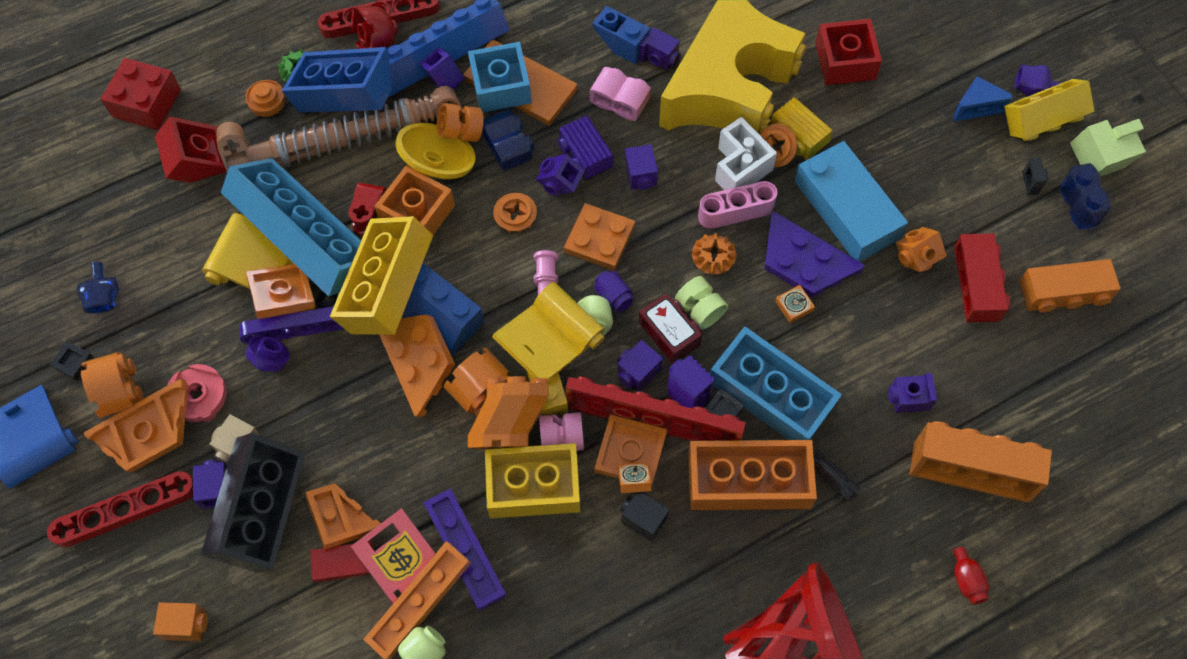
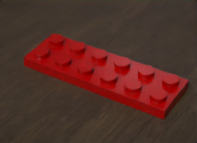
(680, 421)

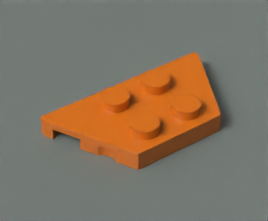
(419, 359)
(146, 429)

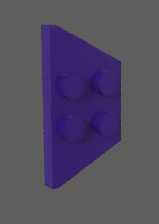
(805, 259)

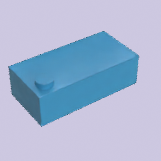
(850, 201)
(774, 386)

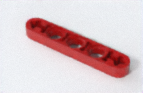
(389, 6)
(108, 507)

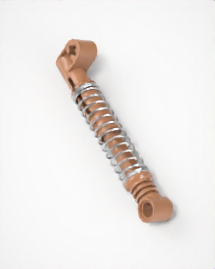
(330, 135)

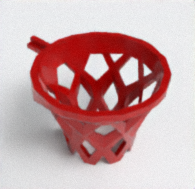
(825, 624)

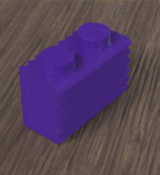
(585, 146)
(689, 383)

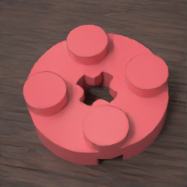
(213, 390)

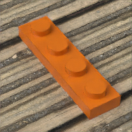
(417, 600)

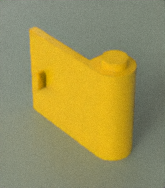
(241, 250)
(550, 333)

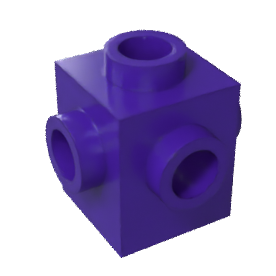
(560, 175)

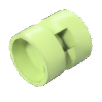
(698, 299)

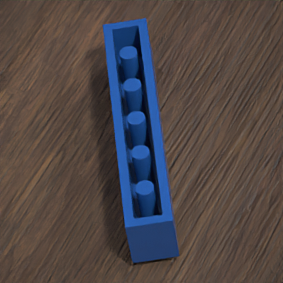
(455, 35)

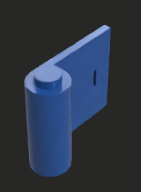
(31, 437)

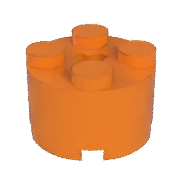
(472, 379)
(111, 383)

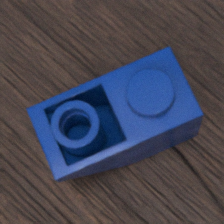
(621, 33)

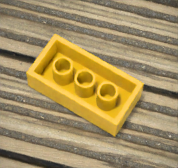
(382, 276)

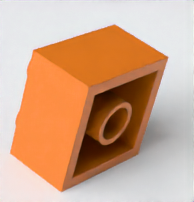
(418, 197)

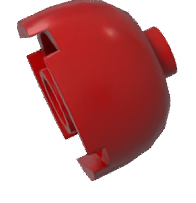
(373, 27)

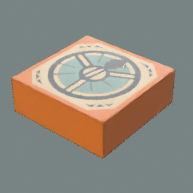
(794, 304)
(634, 478)

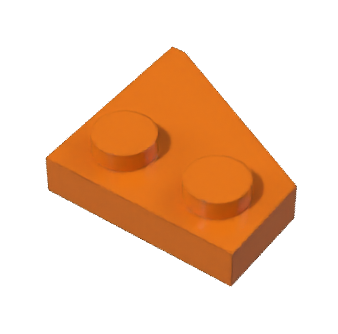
(337, 516)

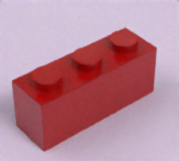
(981, 278)

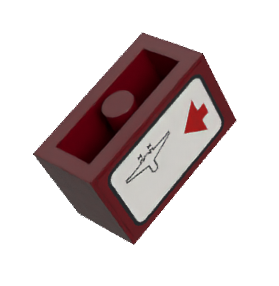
(670, 328)

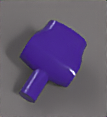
(1033, 79)

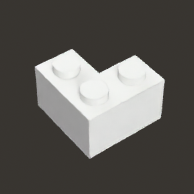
(746, 156)

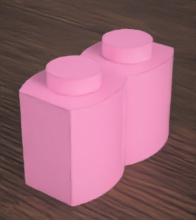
(620, 93)

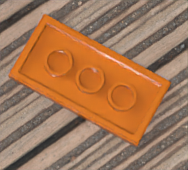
(548, 90)

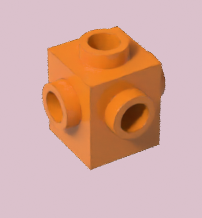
(920, 249)

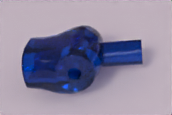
(99, 292)

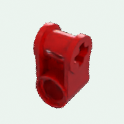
(363, 204)

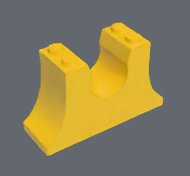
(710, 78)

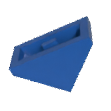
(982, 100)

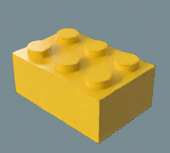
(532, 481)

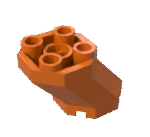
(509, 413)

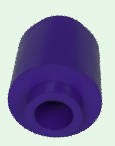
(614, 290)

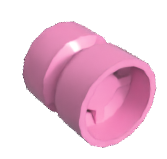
(562, 430)

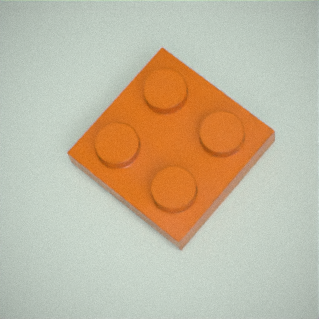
(599, 236)
(280, 291)
(629, 443)

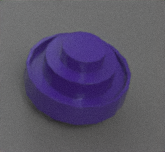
(267, 353)

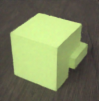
(1108, 147)

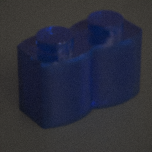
(507, 140)
(1085, 196)

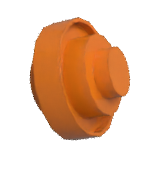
(265, 98)

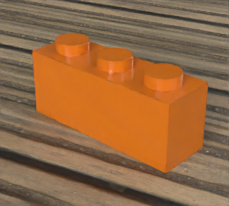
(1069, 285)

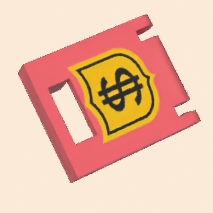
(397, 560)

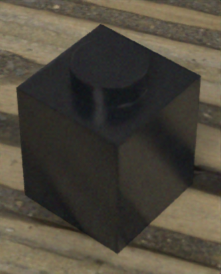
(644, 515)

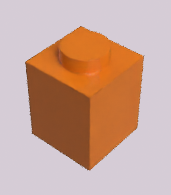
(180, 622)

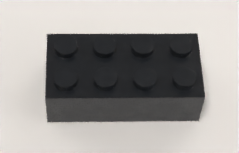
(253, 503)

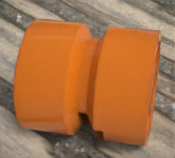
(456, 122)

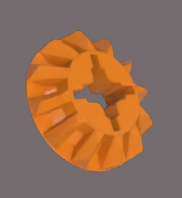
(781, 132)
(509, 203)
(702, 256)

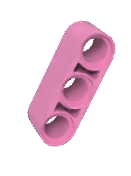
(746, 195)

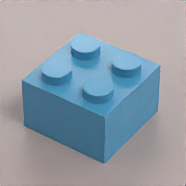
(500, 77)

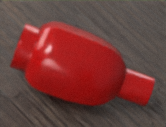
(970, 577)

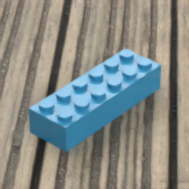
(293, 221)

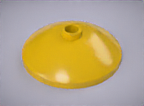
(432, 155)

